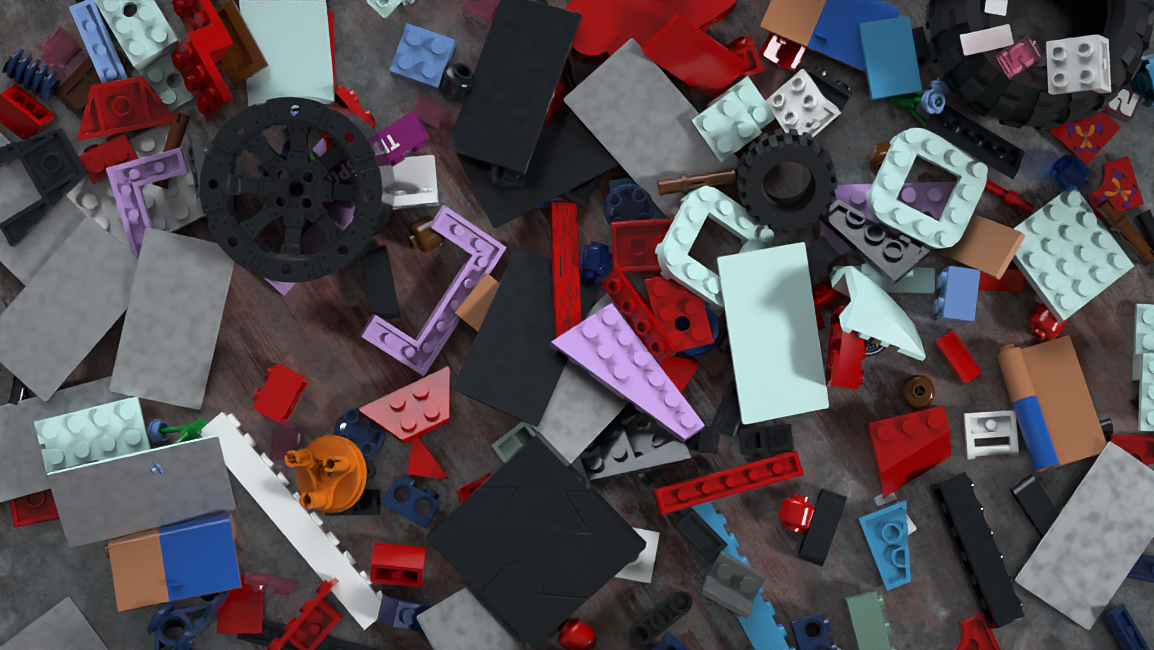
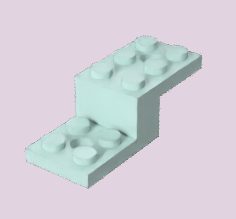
(148, 45)
(1144, 363)

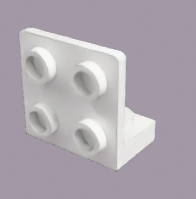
(1078, 65)
(802, 105)
(415, 183)

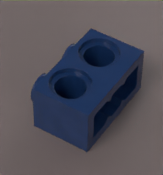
(409, 507)
(819, 640)

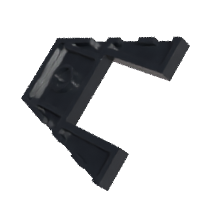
(53, 170)
(612, 455)

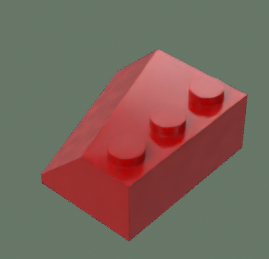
(844, 356)
(908, 446)

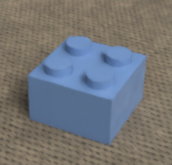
(422, 57)
(956, 295)

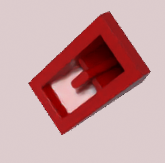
(423, 462)

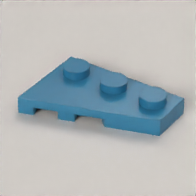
(888, 543)

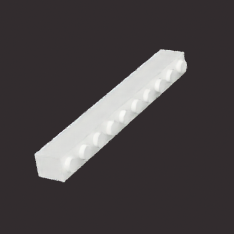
(294, 521)

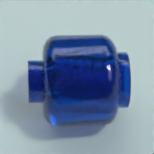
(1070, 173)
(594, 260)

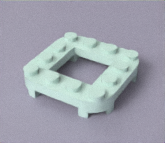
(891, 177)
(685, 228)

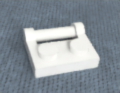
(988, 426)

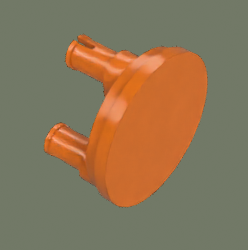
(329, 473)

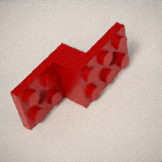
(200, 52)
(672, 300)

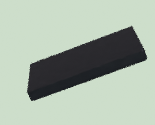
(976, 140)

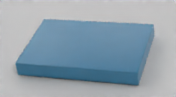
(890, 58)

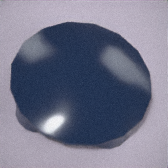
(628, 203)
(360, 431)

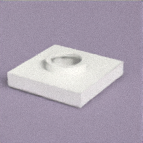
(642, 568)

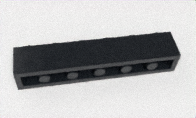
(977, 550)

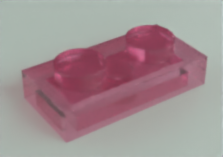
(281, 585)

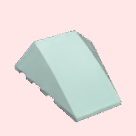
(875, 313)

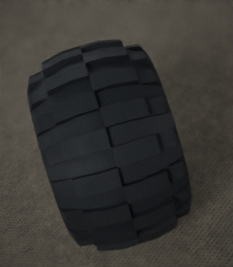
(1026, 97)

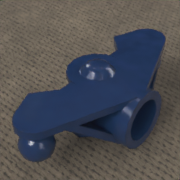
(167, 619)

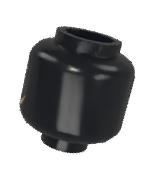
(456, 81)

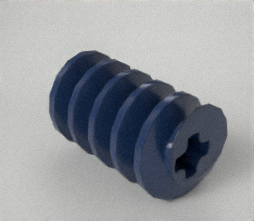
(31, 75)

